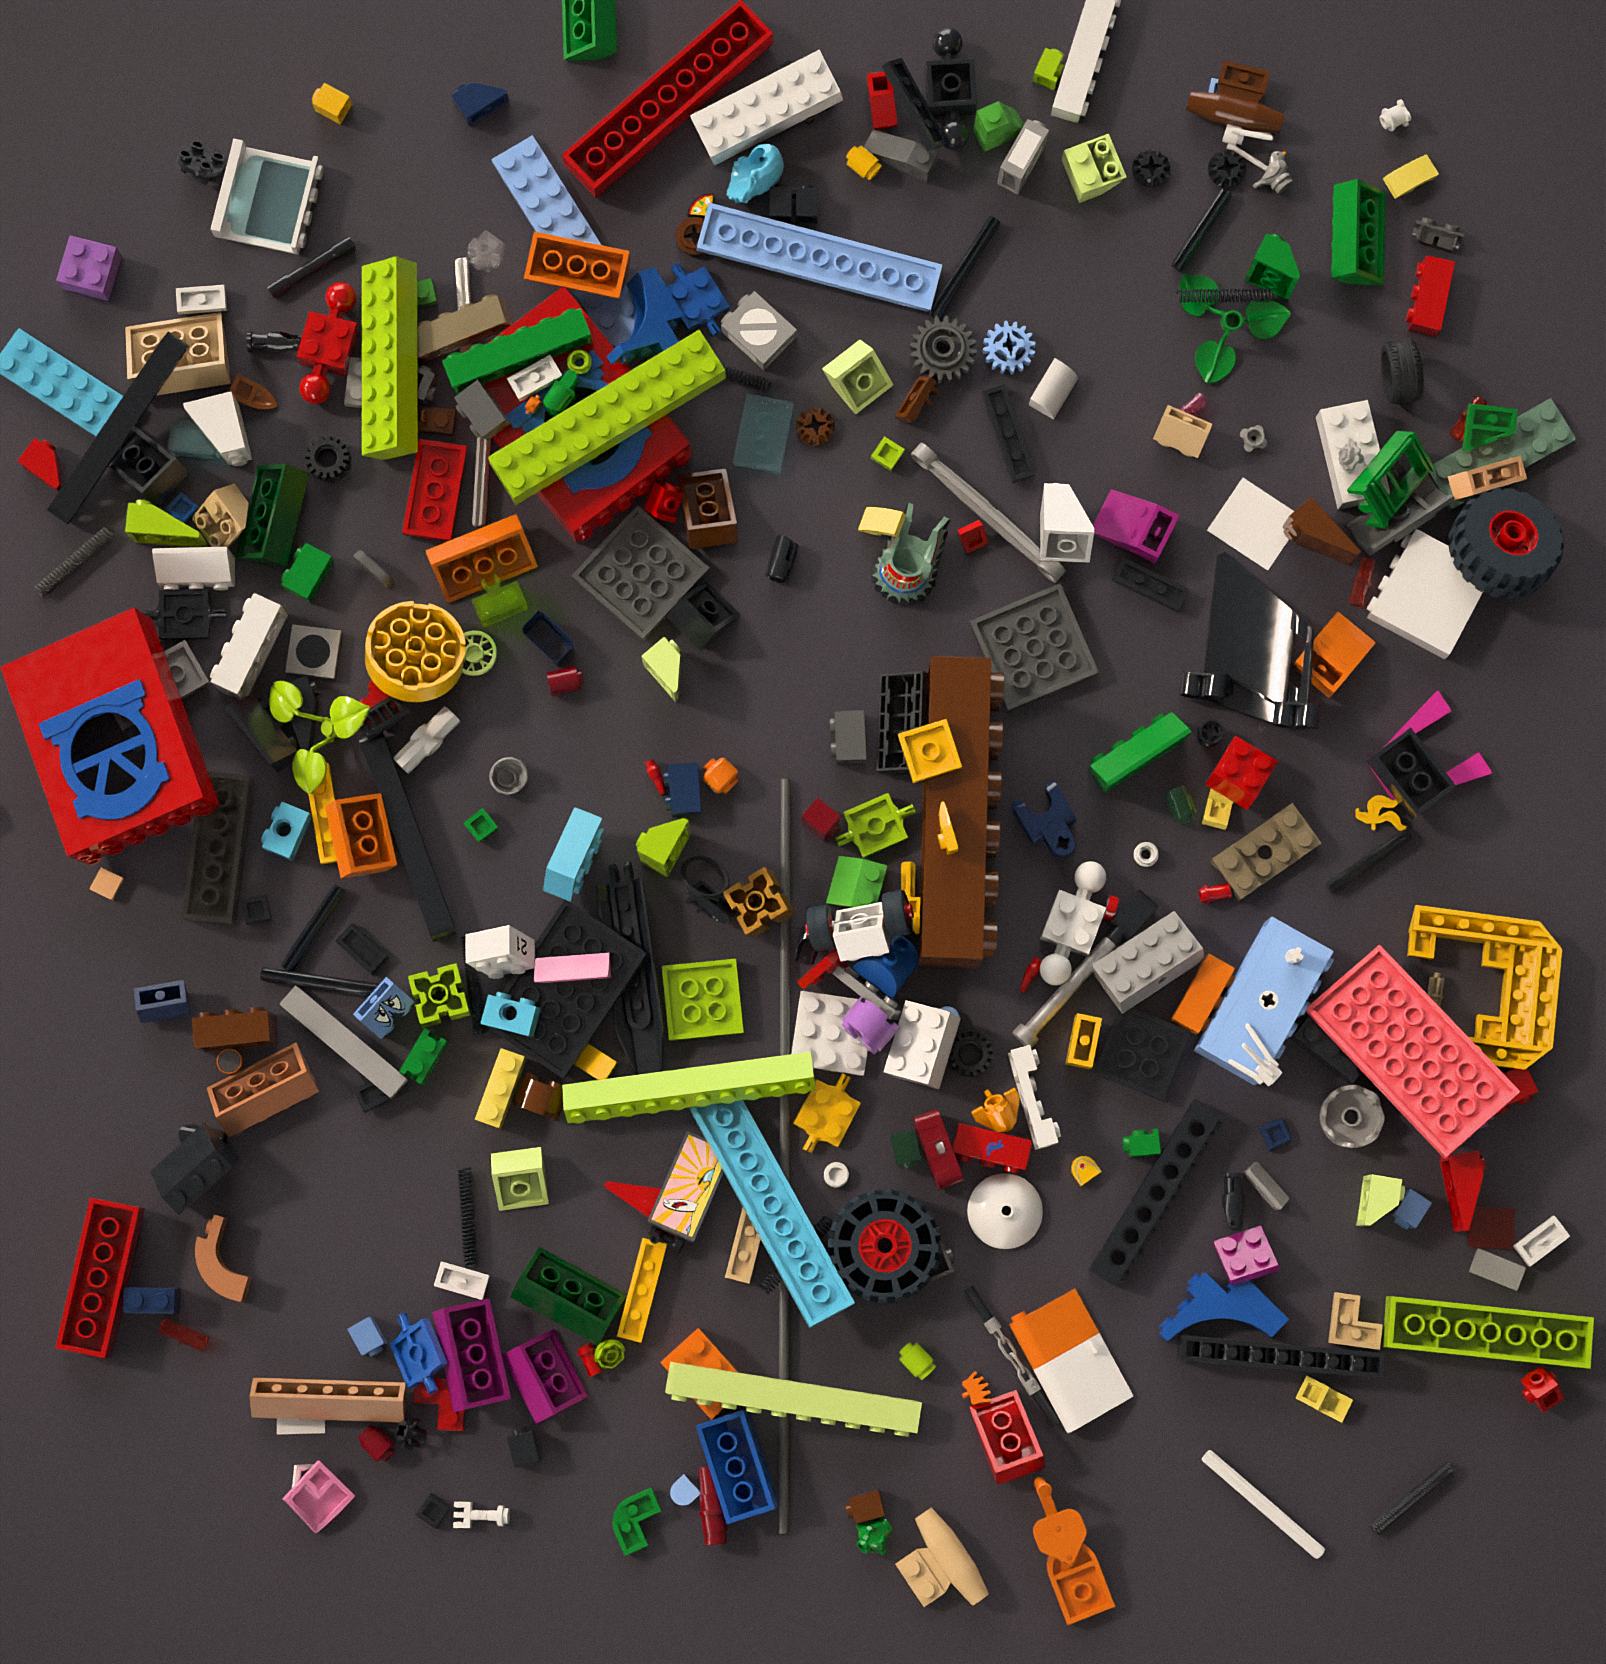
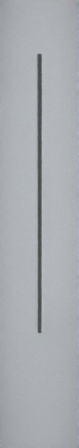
(784, 1145)

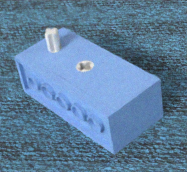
(1285, 972)

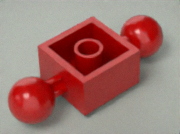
(328, 343)

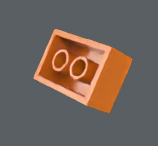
(360, 835)
(700, 1351)

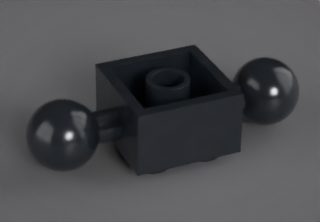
(951, 86)

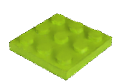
(702, 999)

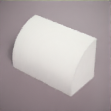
(1053, 389)

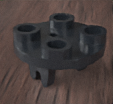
(200, 161)

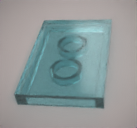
(763, 433)

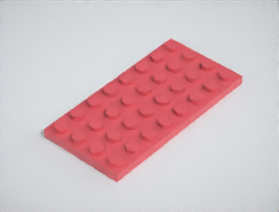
(1412, 1051)

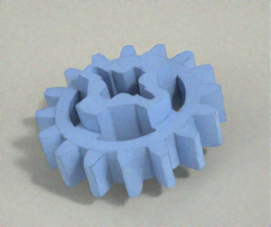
(999, 349)

